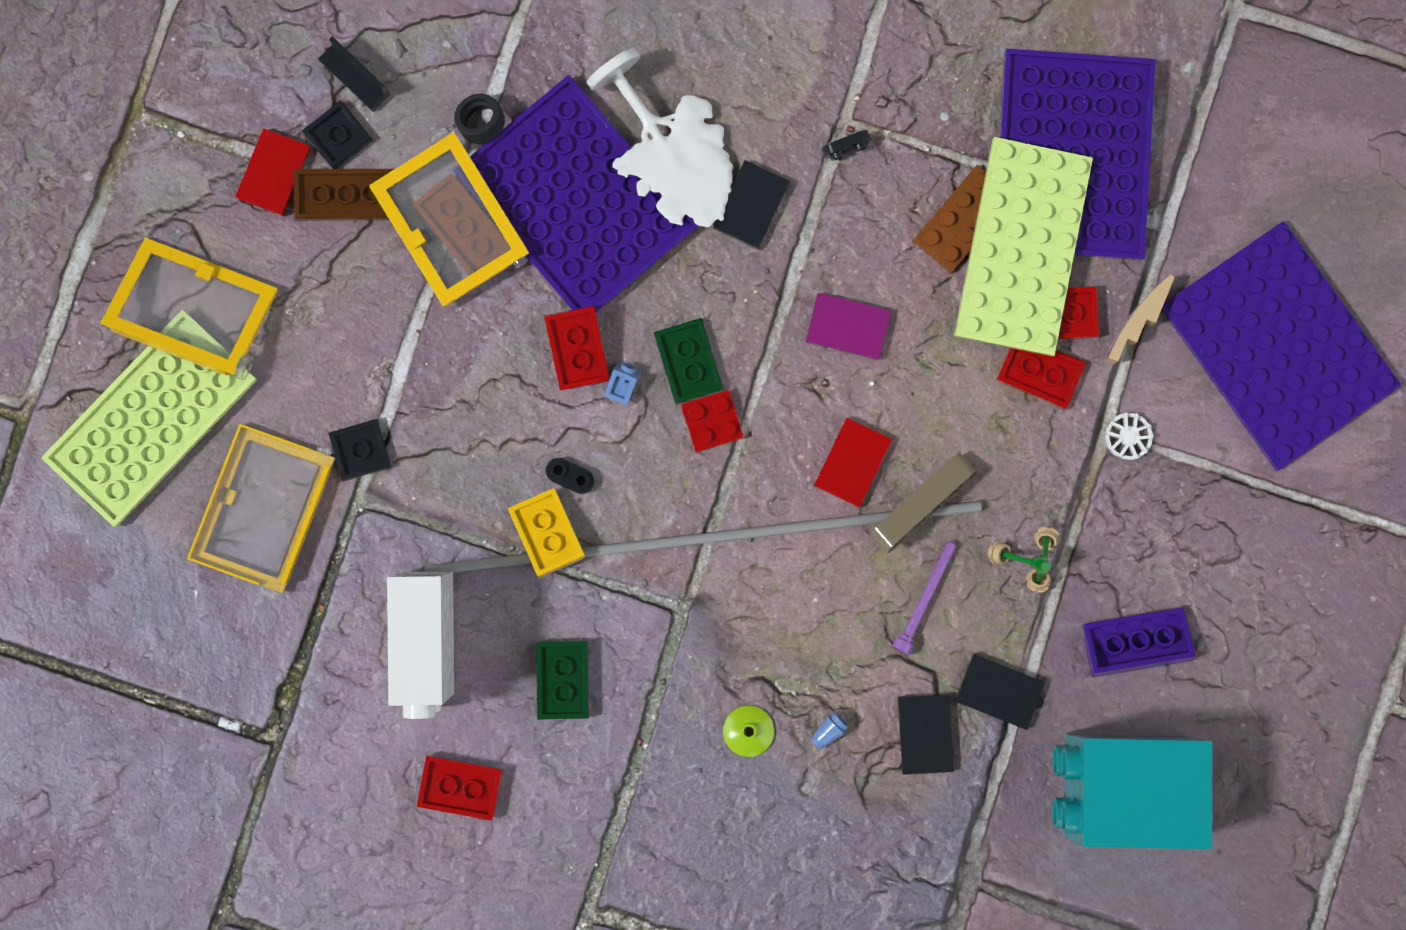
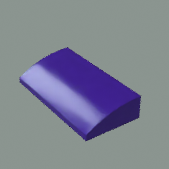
(1138, 642)

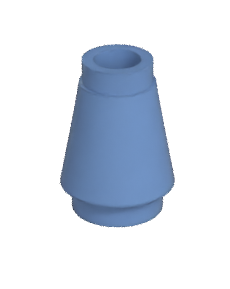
(829, 731)

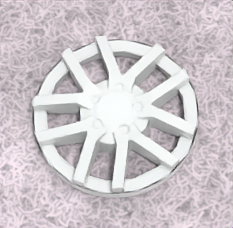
(1128, 436)

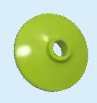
(748, 717)

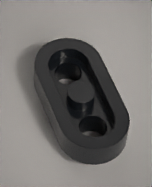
(838, 148)
(569, 476)

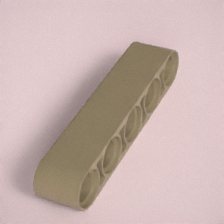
(923, 503)

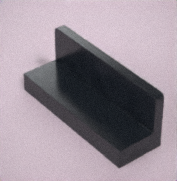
(354, 75)

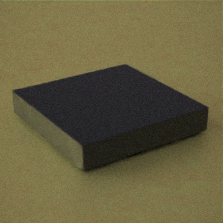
(337, 135)
(360, 450)

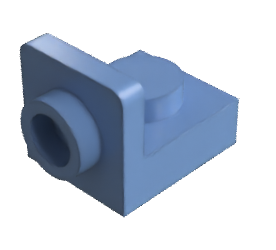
(622, 382)

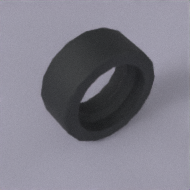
(468, 107)

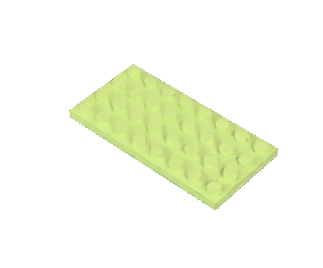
(1023, 246)
(141, 430)

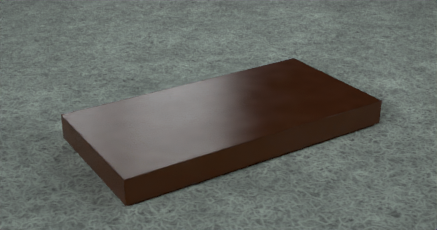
(337, 194)

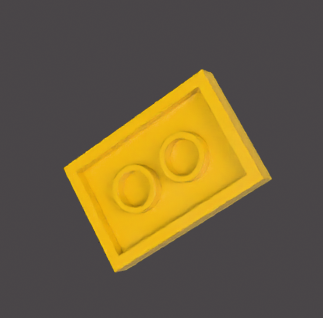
(546, 533)

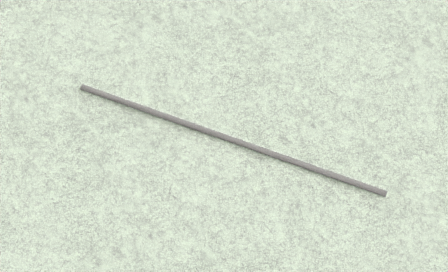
(701, 538)

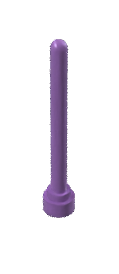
(905, 640)

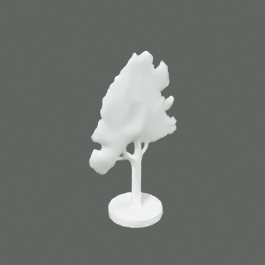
(683, 167)

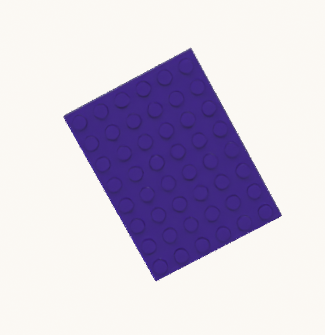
(1092, 110)
(570, 204)
(1280, 346)

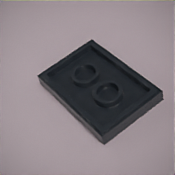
(752, 204)
(999, 691)
(925, 734)

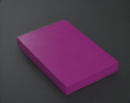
(848, 326)

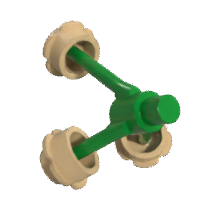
(1038, 578)

